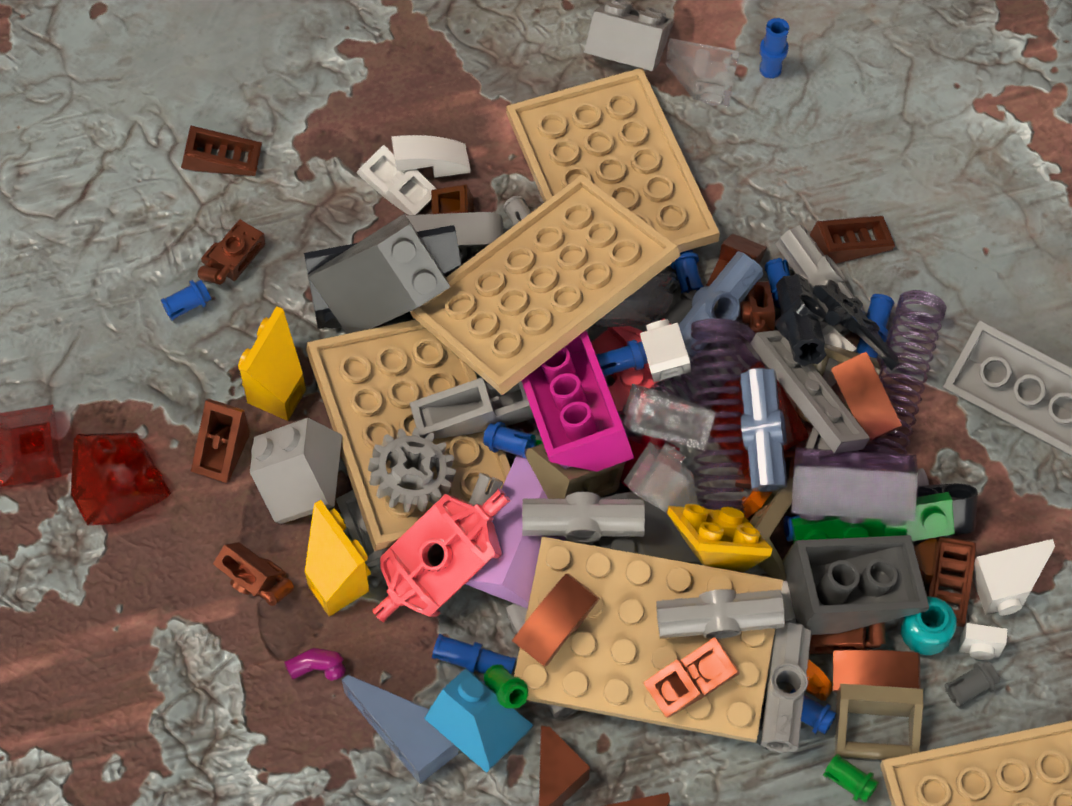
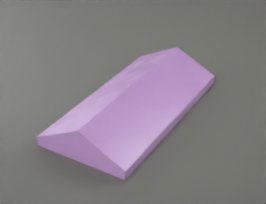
(513, 572)

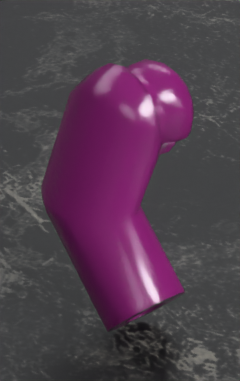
(317, 659)

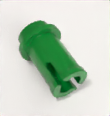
(503, 683)
(851, 778)

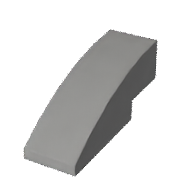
(469, 409)

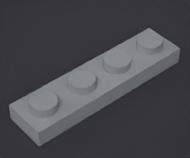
(811, 394)

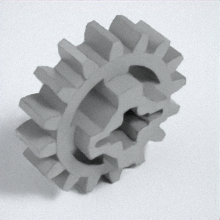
(411, 473)

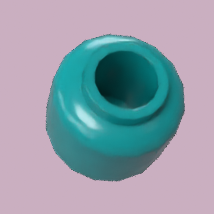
(930, 630)

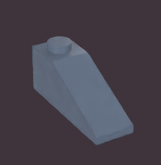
(402, 728)

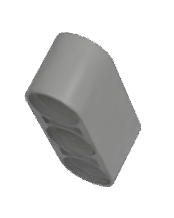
(472, 229)

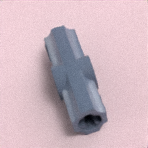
(728, 289)
(763, 430)

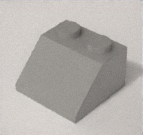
(296, 468)

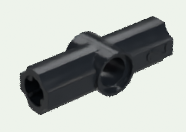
(801, 320)

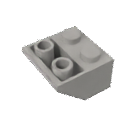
(628, 34)

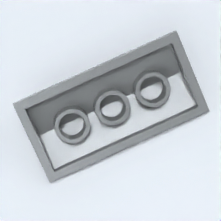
(1016, 385)

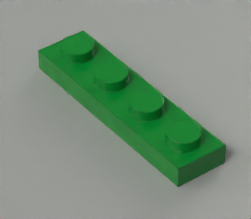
(932, 520)

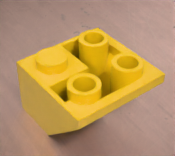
(272, 368)
(720, 537)
(334, 563)

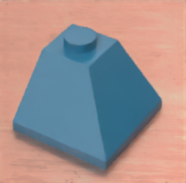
(476, 721)

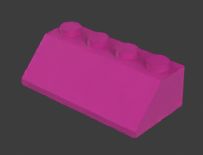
(576, 409)

